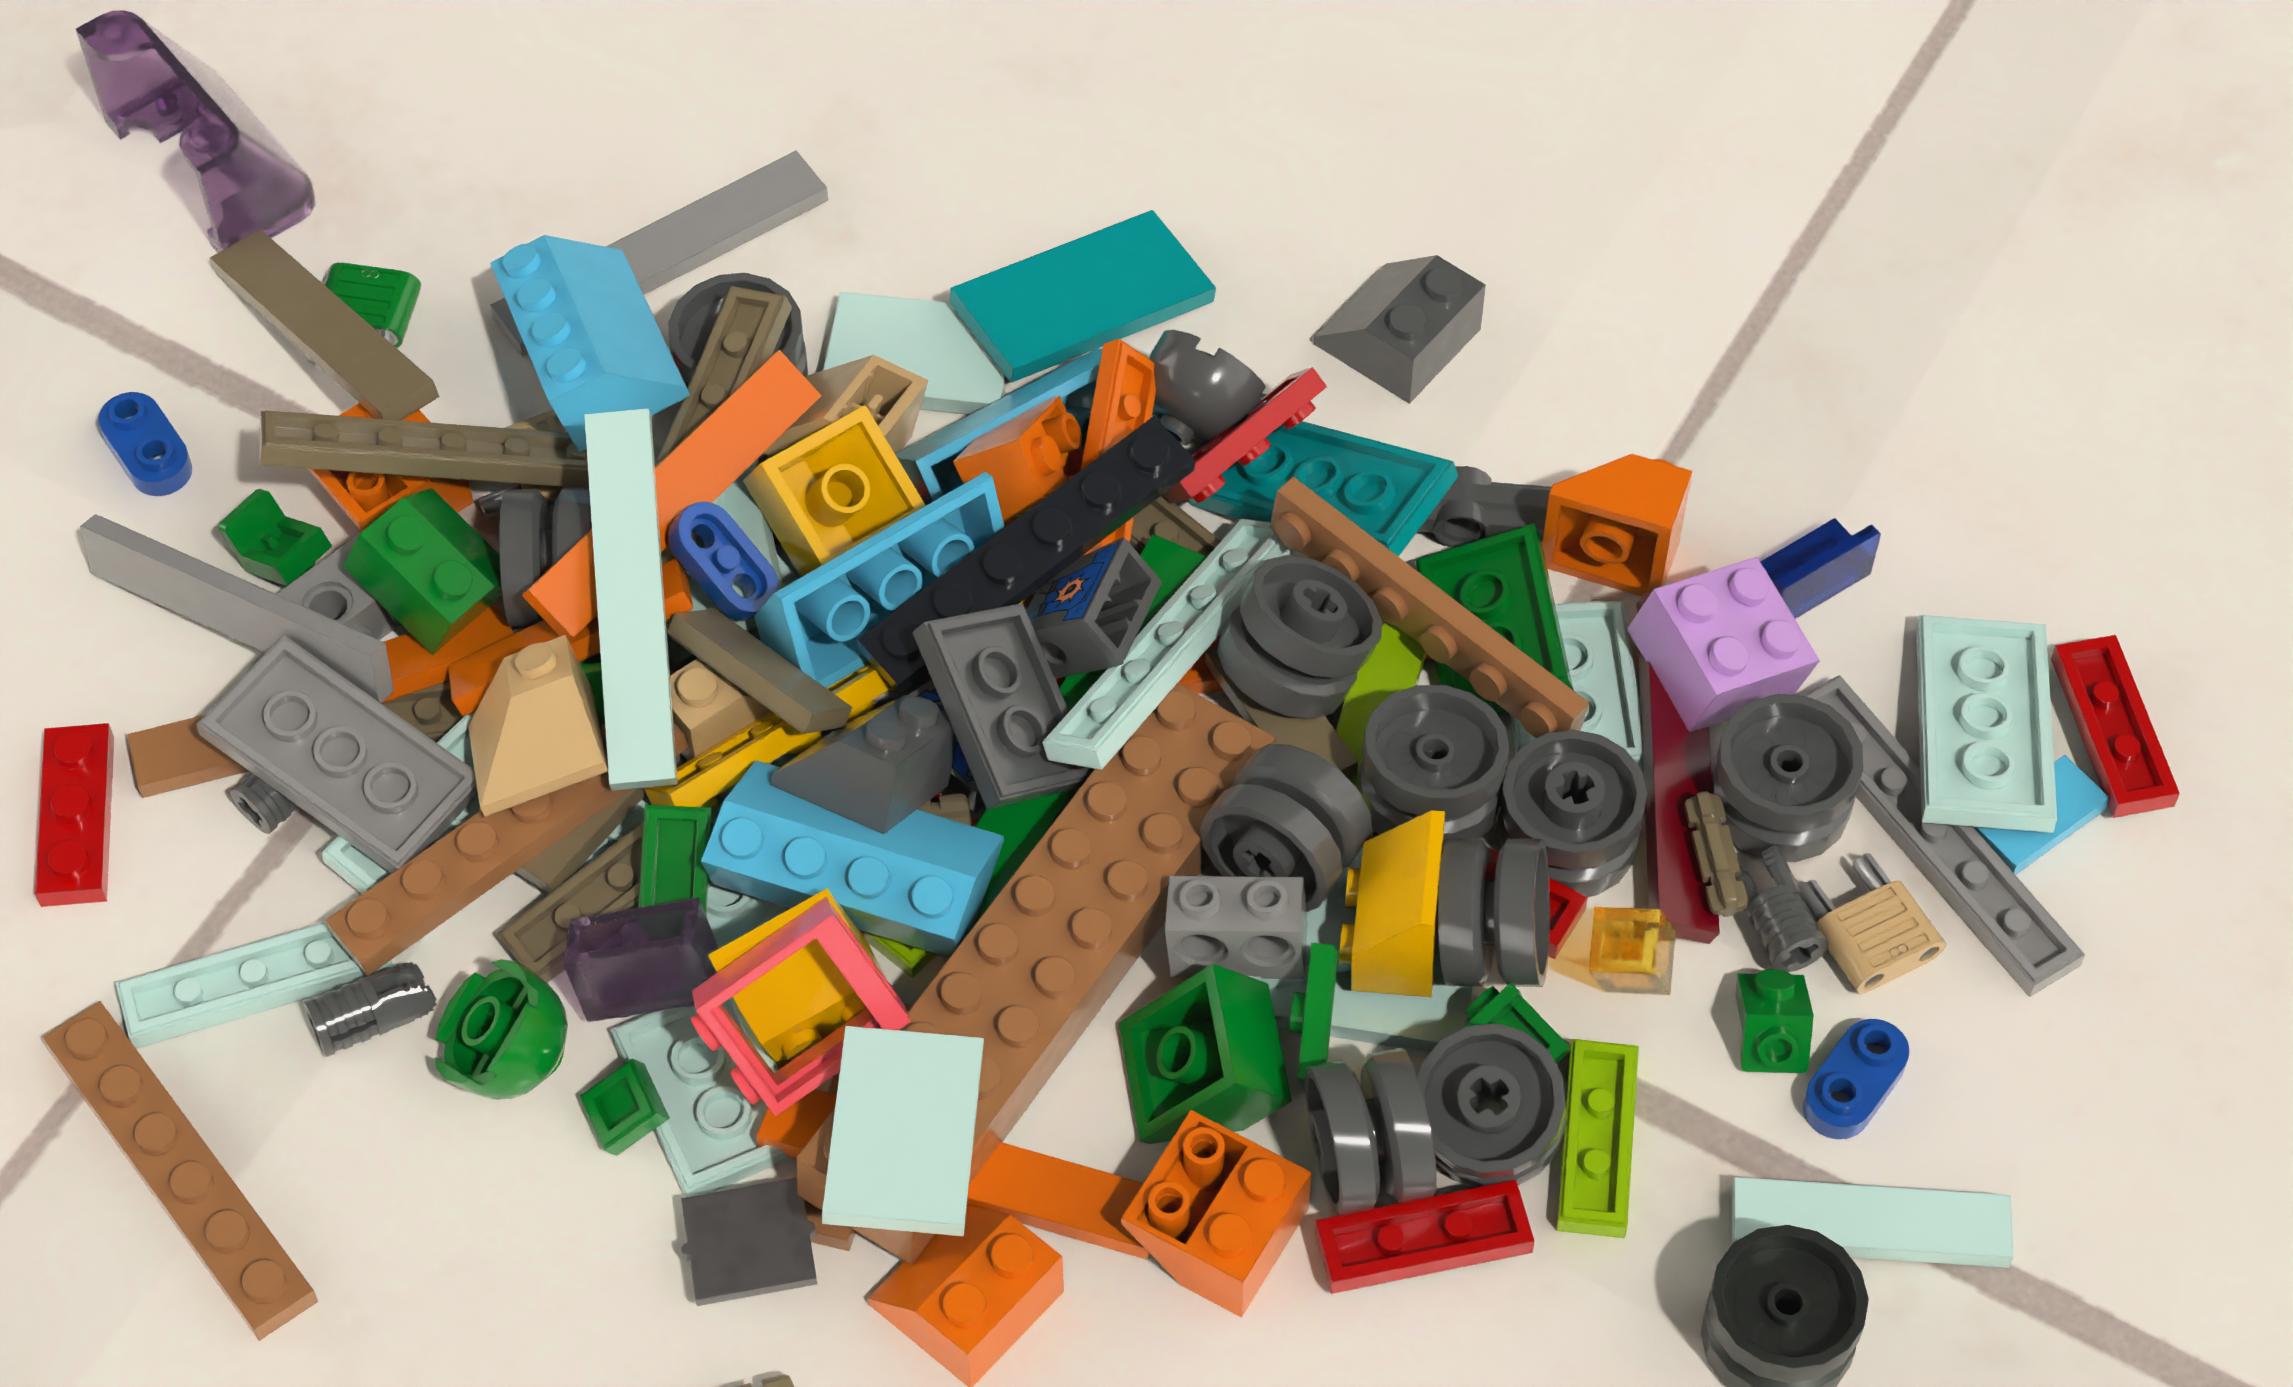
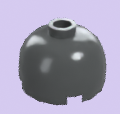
(1199, 391)

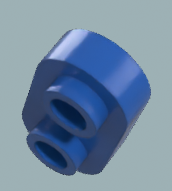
(141, 440)
(725, 559)
(1859, 1074)

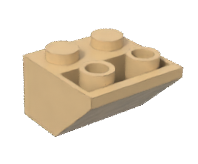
(885, 389)

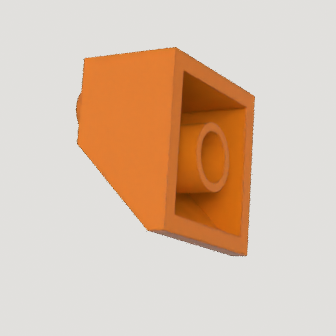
(1618, 523)
(972, 1292)

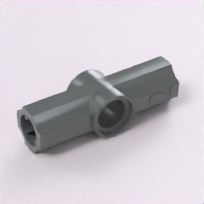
(1484, 508)

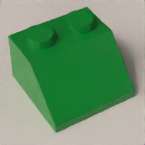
(426, 568)
(1205, 1051)

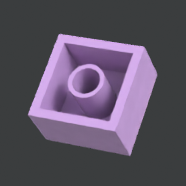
(1722, 642)

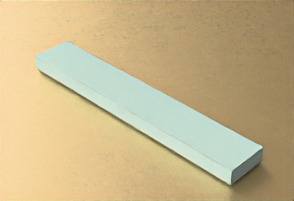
(630, 600)
(1163, 650)

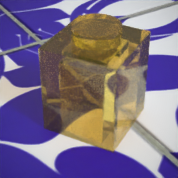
(1632, 950)

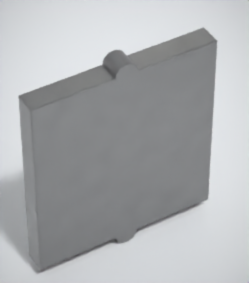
(748, 1242)

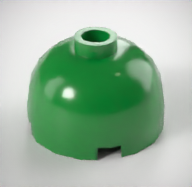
(502, 1033)

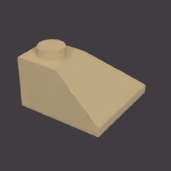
(535, 728)

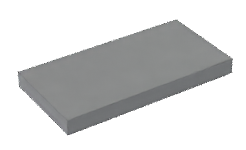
(340, 755)

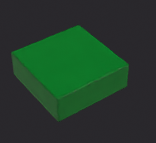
(624, 1107)

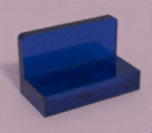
(1821, 565)

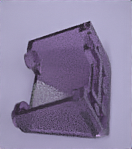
(164, 88)

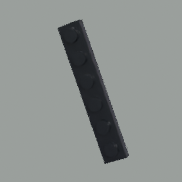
(1034, 545)

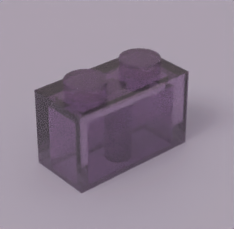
(639, 959)

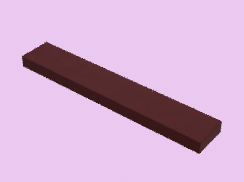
(1673, 771)

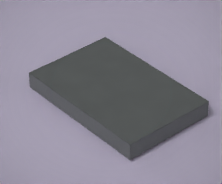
(999, 702)

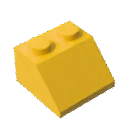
(833, 490)
(1396, 909)
(799, 997)

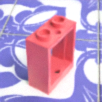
(823, 1059)

